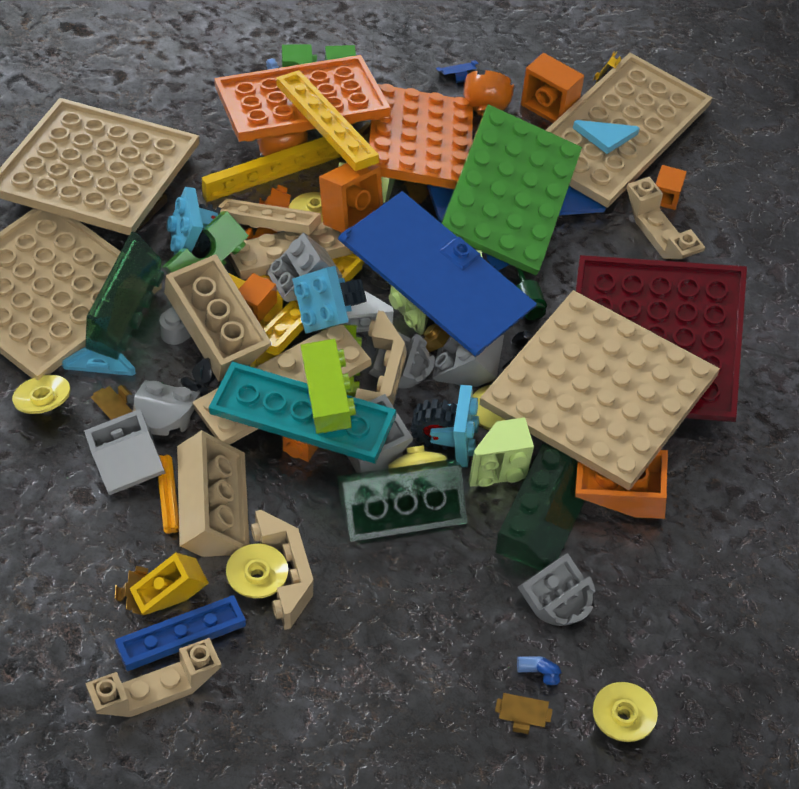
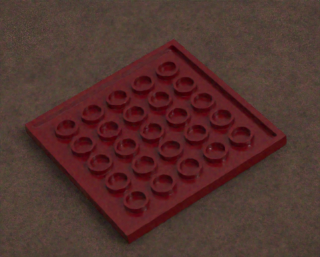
(684, 303)

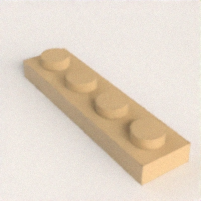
(272, 217)

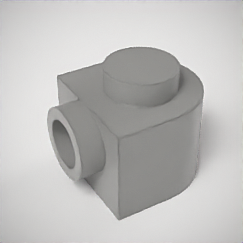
(172, 328)

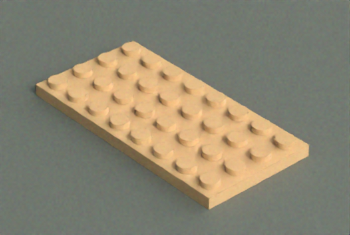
(633, 96)

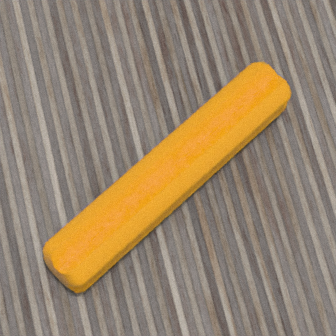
(168, 496)

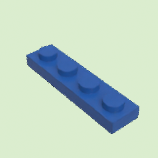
(180, 631)

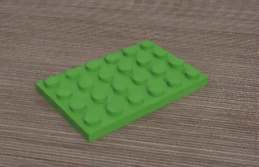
(511, 189)

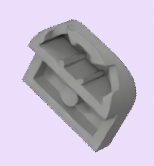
(416, 366)
(165, 406)
(559, 593)

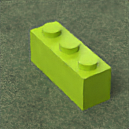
(327, 386)

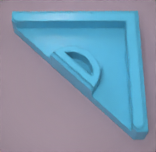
(606, 135)
(94, 362)

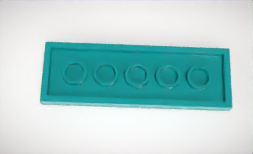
(285, 409)

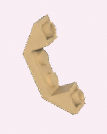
(645, 203)
(387, 338)
(281, 535)
(158, 687)

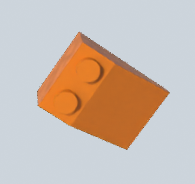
(644, 499)

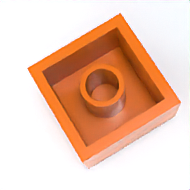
(550, 87)
(349, 195)

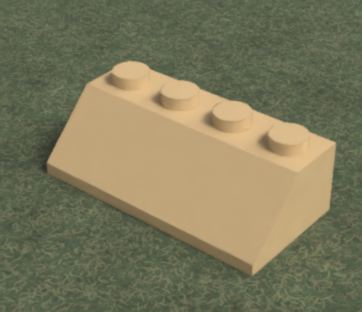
(216, 314)
(212, 496)

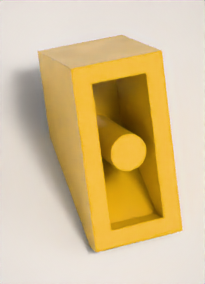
(169, 584)

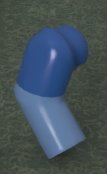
(542, 665)

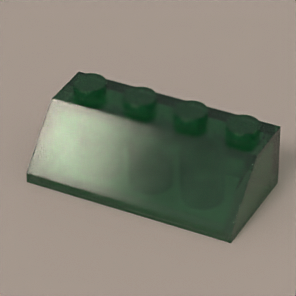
(123, 298)
(402, 499)
(542, 511)

